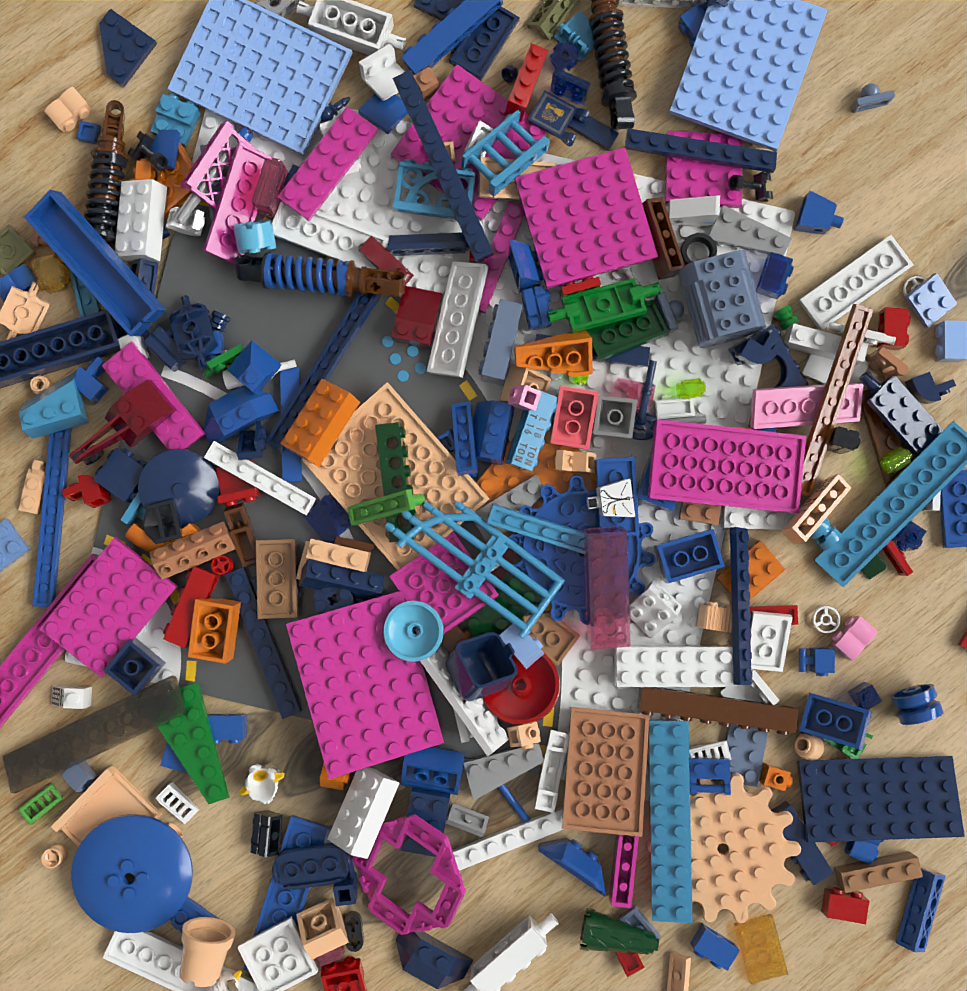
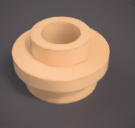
(34, 384)

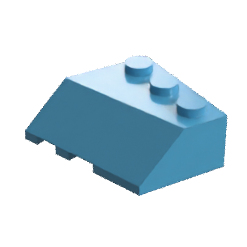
(54, 409)

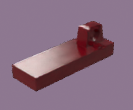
(382, 258)

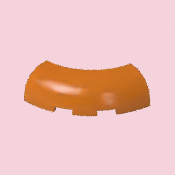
(137, 536)

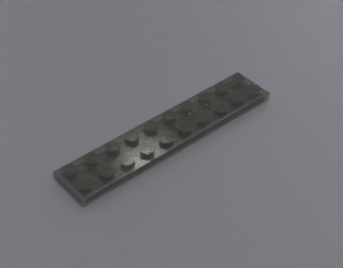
(94, 734)

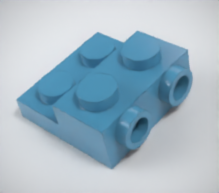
(176, 115)

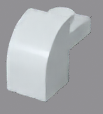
(192, 226)

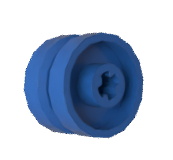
(917, 704)

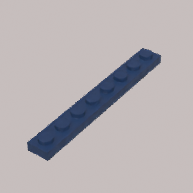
(700, 150)
(740, 606)
(263, 644)

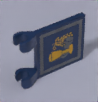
(555, 115)

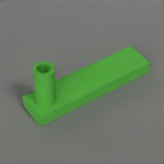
(384, 507)

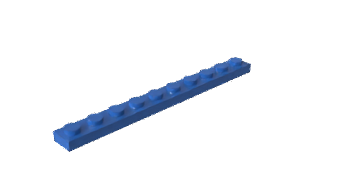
(51, 518)

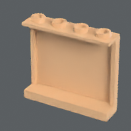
(106, 798)

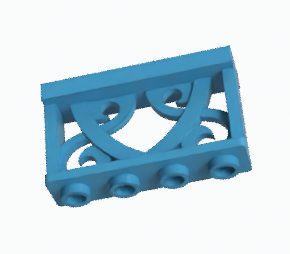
(411, 205)

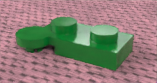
(220, 362)

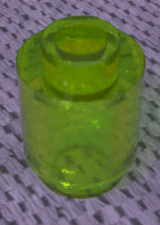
(690, 388)
(896, 460)

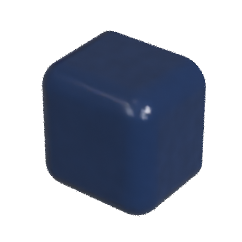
(481, 666)

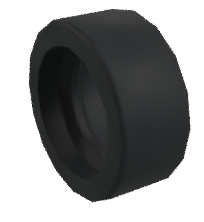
(698, 237)

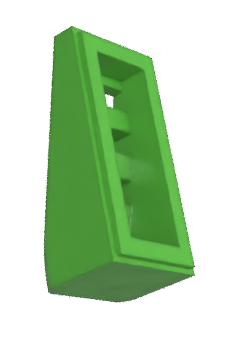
(29, 817)

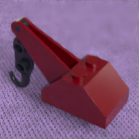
(131, 417)

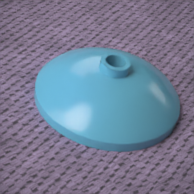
(400, 634)

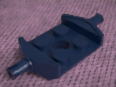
(199, 341)

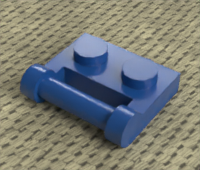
(710, 769)

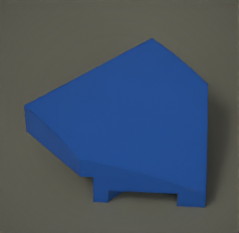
(167, 144)

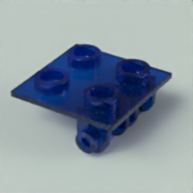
(328, 518)

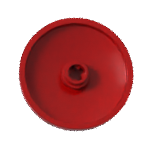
(528, 694)

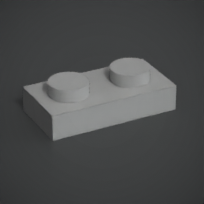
(467, 820)

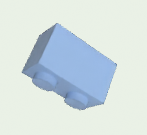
(951, 341)
(526, 649)

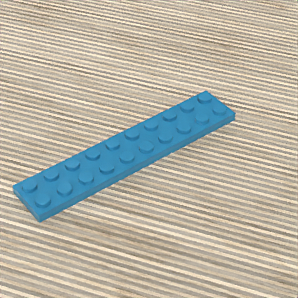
(896, 505)
(670, 821)

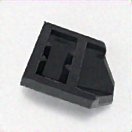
(162, 522)

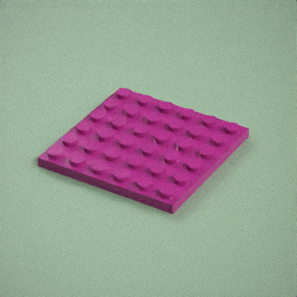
(455, 111)
(585, 218)

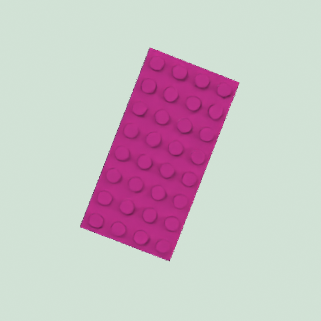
(726, 466)

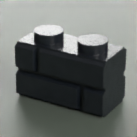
(843, 440)
(266, 833)

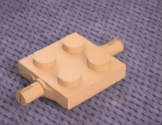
(23, 311)

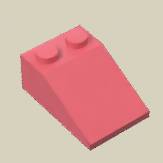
(574, 417)

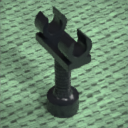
(142, 150)
(737, 182)

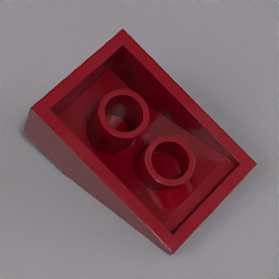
(416, 317)

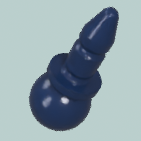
(331, 110)

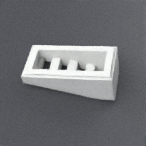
(699, 748)
(164, 801)

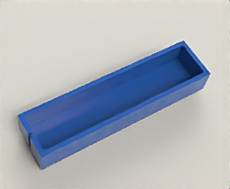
(94, 263)

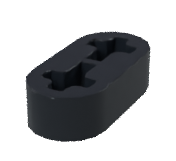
(358, 931)

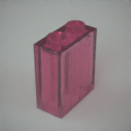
(269, 187)

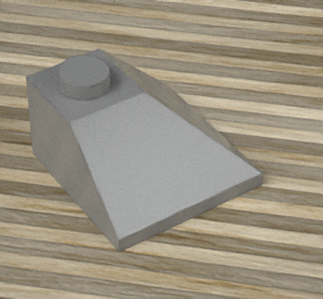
(615, 417)

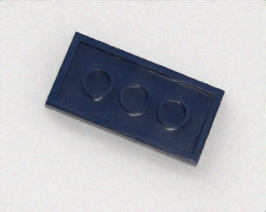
(483, 44)

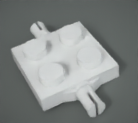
(870, 337)

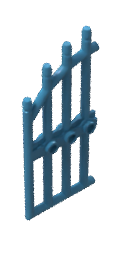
(483, 564)

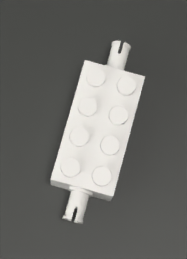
(352, 25)
(511, 954)

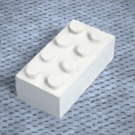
(140, 220)
(363, 812)

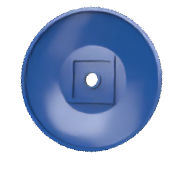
(137, 847)

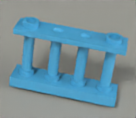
(510, 170)

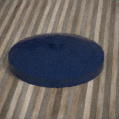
(180, 477)

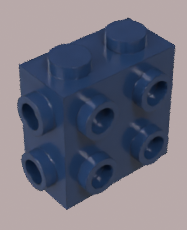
(120, 474)

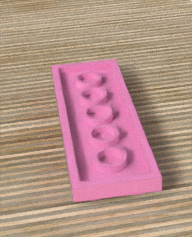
(799, 405)

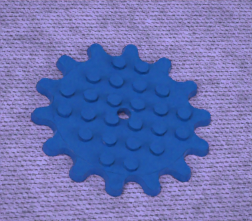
(572, 511)

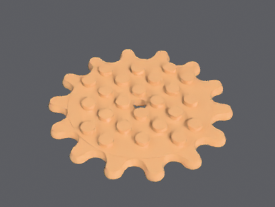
(754, 852)

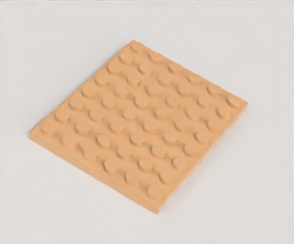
(354, 471)

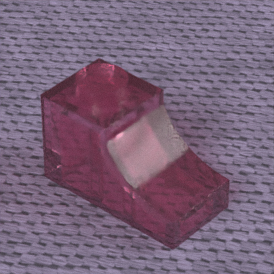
(632, 390)

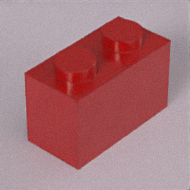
(894, 323)
(845, 906)

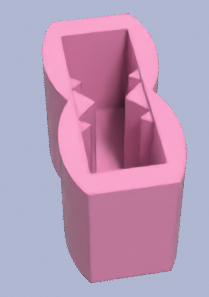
(853, 637)

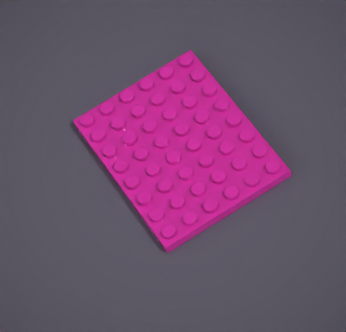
(360, 693)

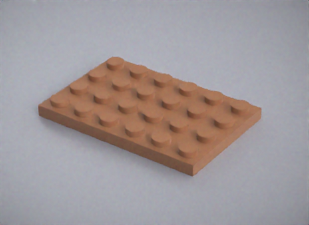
(606, 772)

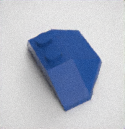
(237, 413)
(576, 861)

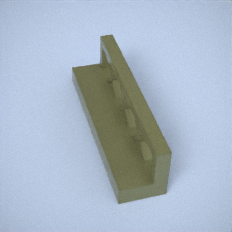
(550, 16)

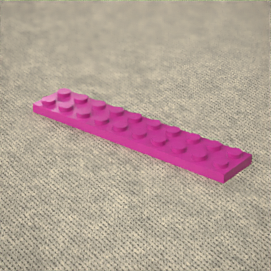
(32, 656)

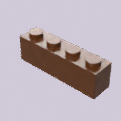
(669, 255)

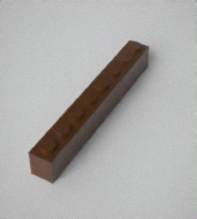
(718, 709)

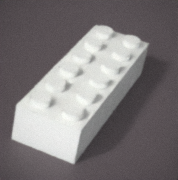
(673, 666)

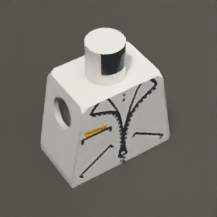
(614, 499)

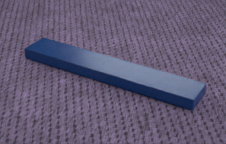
(288, 387)

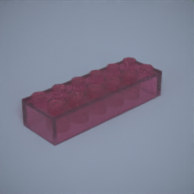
(607, 587)

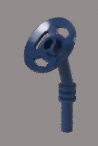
(641, 417)

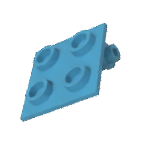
(577, 32)

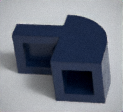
(755, 353)
(925, 390)
(347, 890)

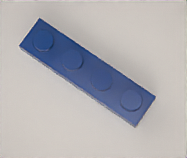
(464, 438)

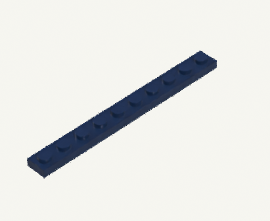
(325, 363)

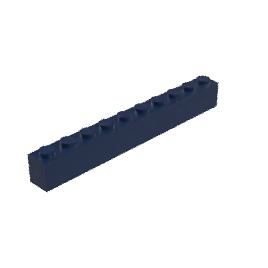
(443, 166)

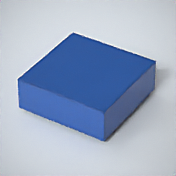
(88, 132)

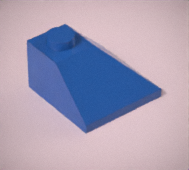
(254, 367)

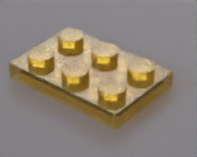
(761, 949)

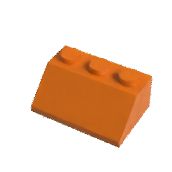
(214, 630)

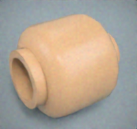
(809, 746)

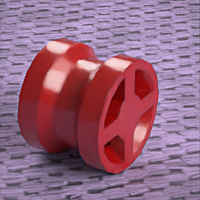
(218, 565)

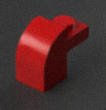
(88, 489)

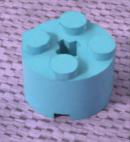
(254, 236)

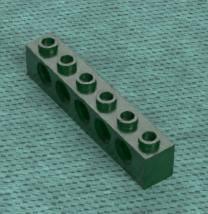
(384, 433)

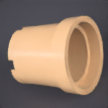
(204, 949)

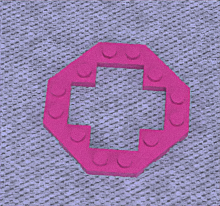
(444, 868)

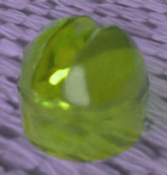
(583, 379)

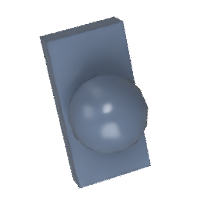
(872, 98)
(669, 311)

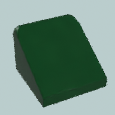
(874, 567)

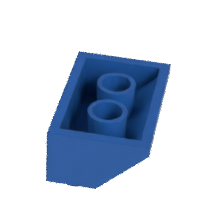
(491, 430)
(433, 770)

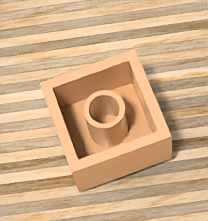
(322, 928)

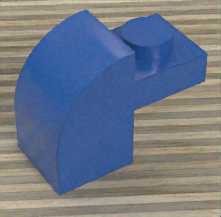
(88, 381)

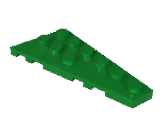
(195, 746)

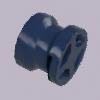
(219, 319)

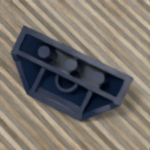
(431, 959)

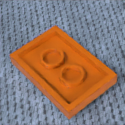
(762, 569)

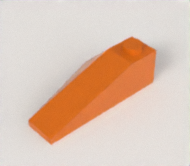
(562, 353)

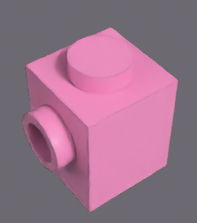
(524, 397)

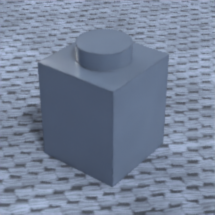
(80, 776)

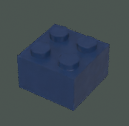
(134, 666)

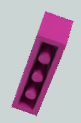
(623, 870)

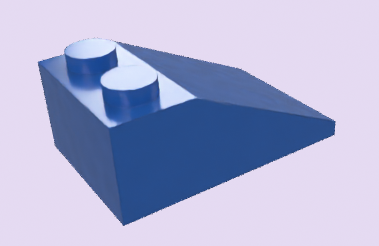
(524, 265)

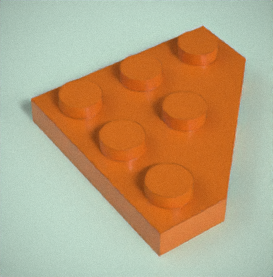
(173, 178)

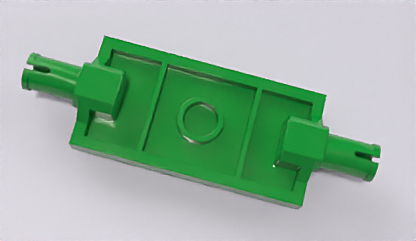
(604, 305)

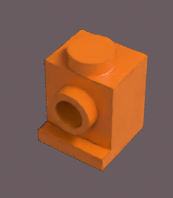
(144, 170)
(769, 775)

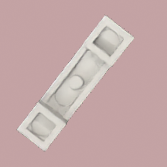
(551, 771)

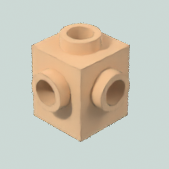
(524, 735)

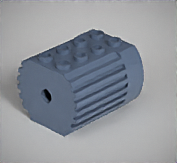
(721, 298)

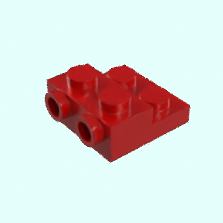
(343, 975)

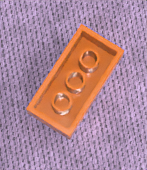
(320, 422)

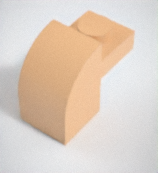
(575, 461)

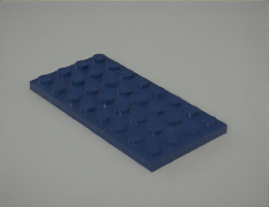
(880, 799)

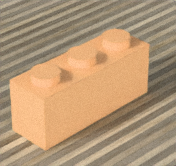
(338, 555)

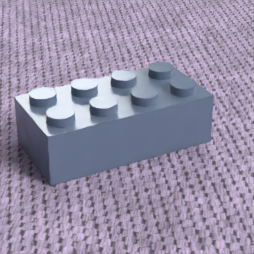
(502, 338)

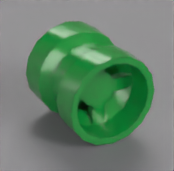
(785, 317)

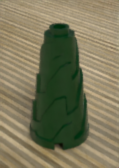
(609, 934)

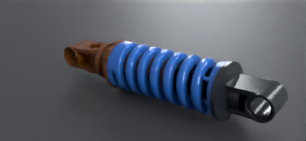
(338, 279)

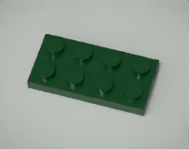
(628, 334)
(489, 620)

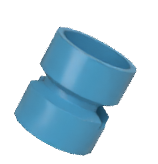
(826, 535)

